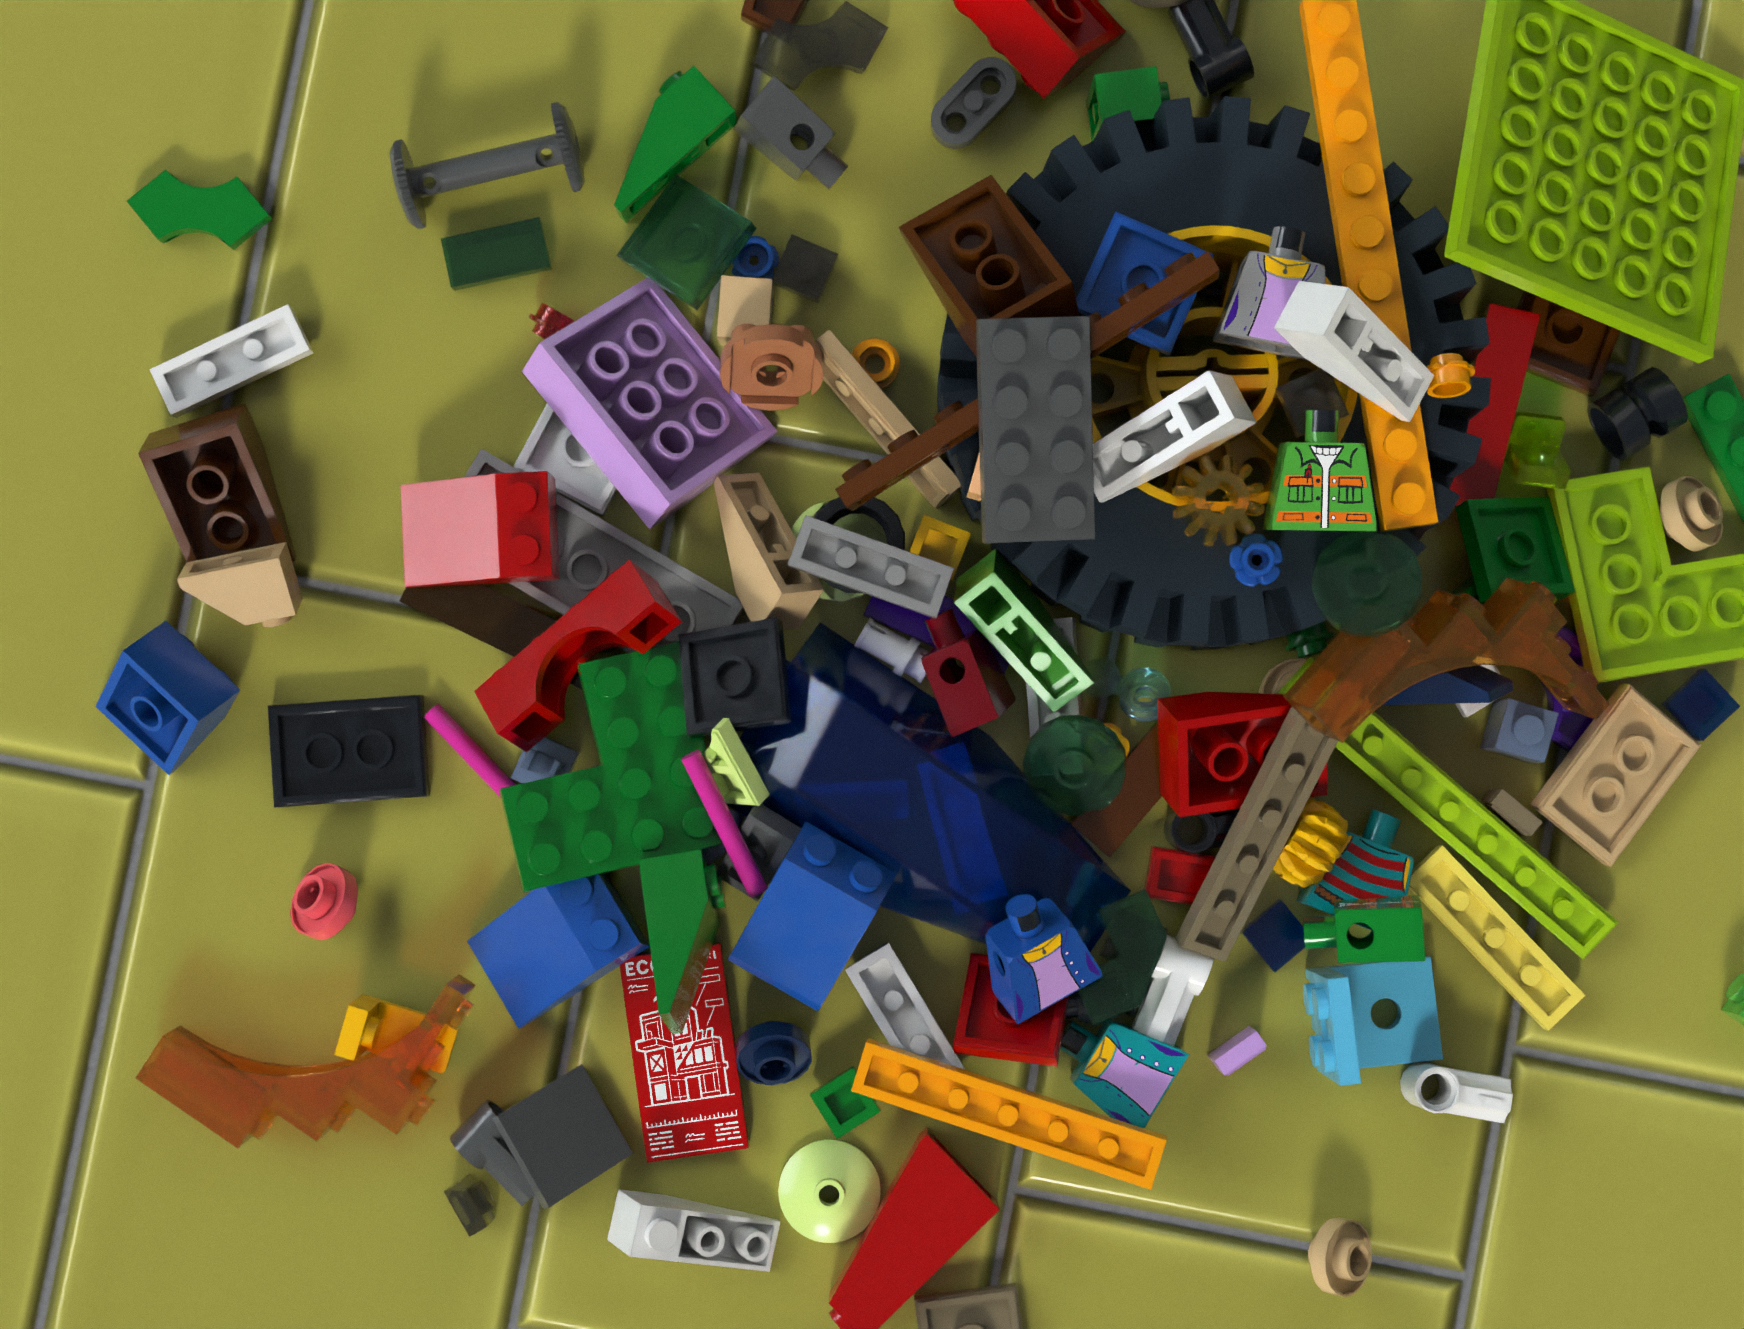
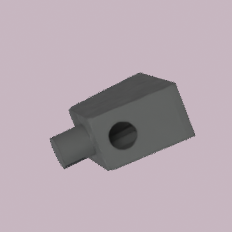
(781, 114)

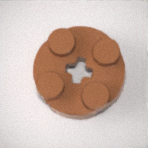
(788, 347)

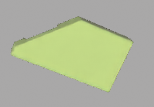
(733, 768)

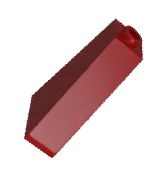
(914, 1232)

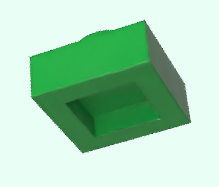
(842, 1107)

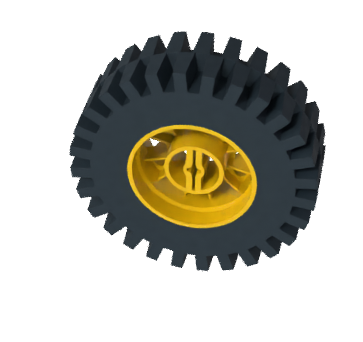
(1224, 191)

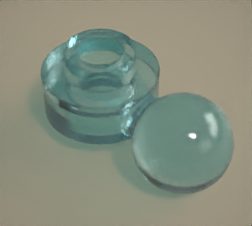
(1132, 686)

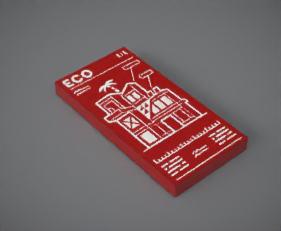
(685, 1079)

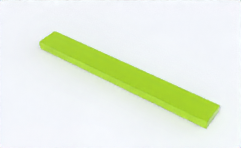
(1474, 831)

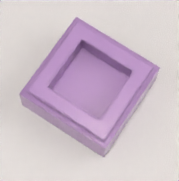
(1237, 1051)

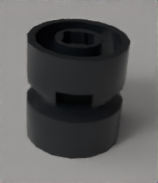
(1630, 417)

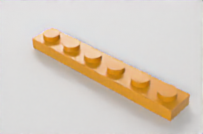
(1009, 1113)

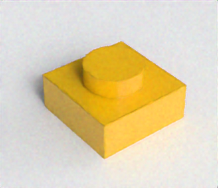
(940, 542)

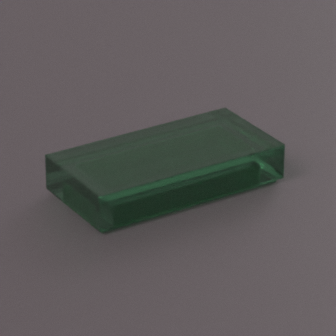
(496, 253)

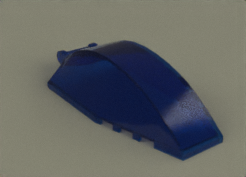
(938, 809)

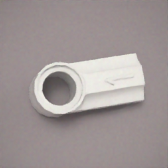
(1171, 990)
(1459, 1092)

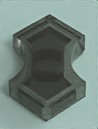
(798, 50)

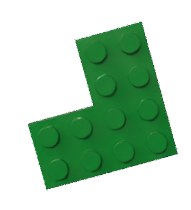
(637, 797)

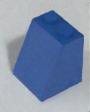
(812, 916)

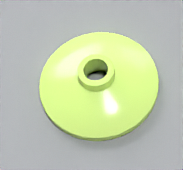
(832, 1164)

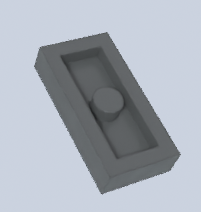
(768, 840)

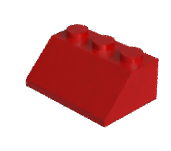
(1045, 38)

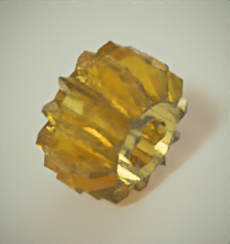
(1229, 517)

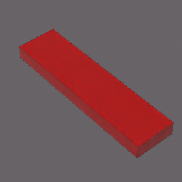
(1506, 363)

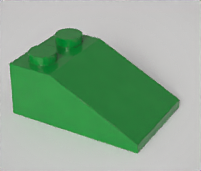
(682, 923)

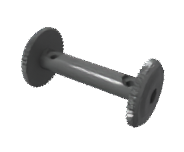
(485, 166)

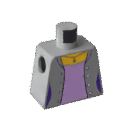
(1263, 291)

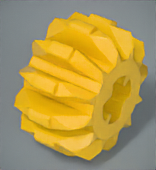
(1312, 845)

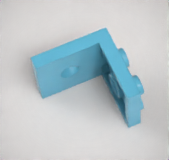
(1340, 1014)

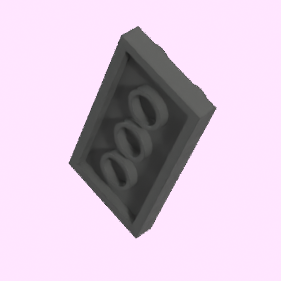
(1035, 429)

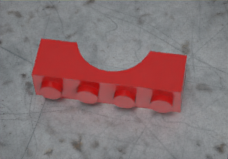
(530, 690)

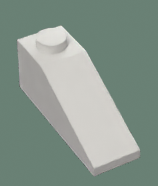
(1354, 346)
(1170, 434)

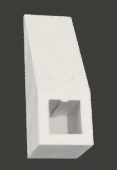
(691, 1232)

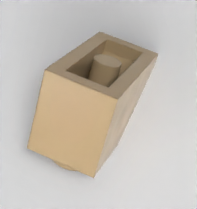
(247, 584)

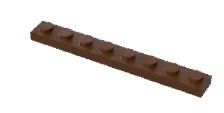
(959, 422)

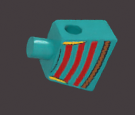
(1364, 869)

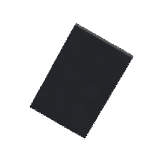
(348, 751)

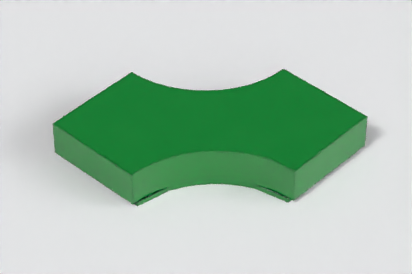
(177, 209)

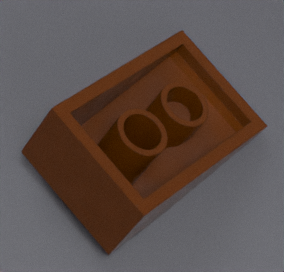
(987, 261)
(216, 485)

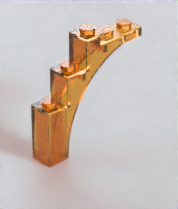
(1447, 633)
(244, 1095)

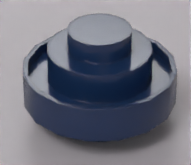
(773, 1053)

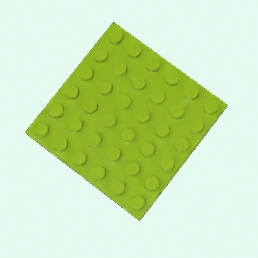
(1599, 171)

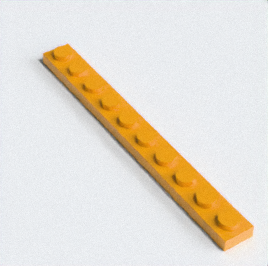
(1365, 243)

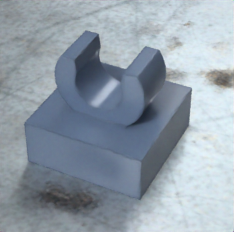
(544, 761)

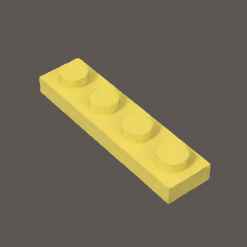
(1494, 938)

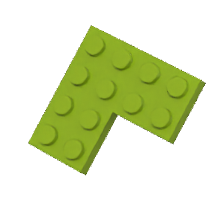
(1628, 600)

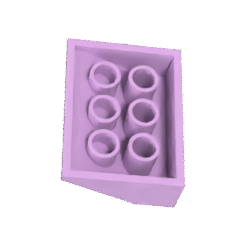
(646, 400)

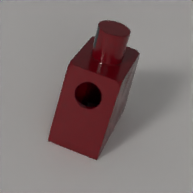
(969, 694)

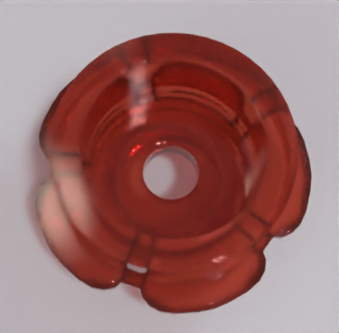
(549, 321)

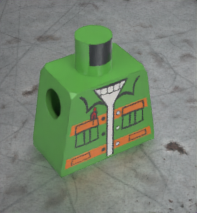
(1320, 481)

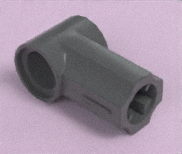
(485, 1148)

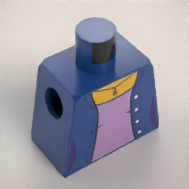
(1036, 957)

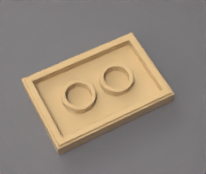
(1616, 774)

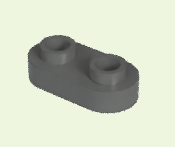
(971, 104)

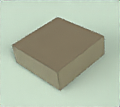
(1511, 812)

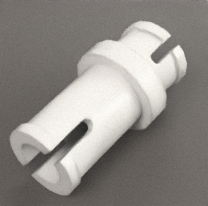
(893, 649)

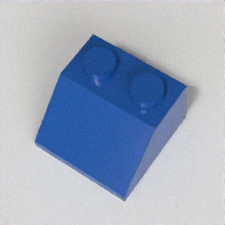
(166, 696)

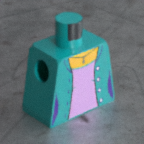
(1122, 1069)

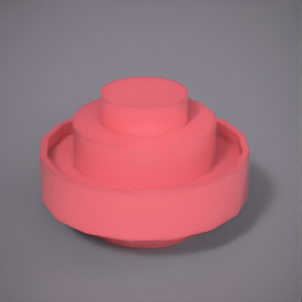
(324, 901)

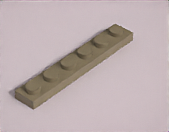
(1256, 838)

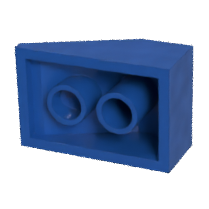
(556, 944)

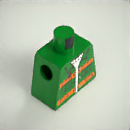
(1394, 936)

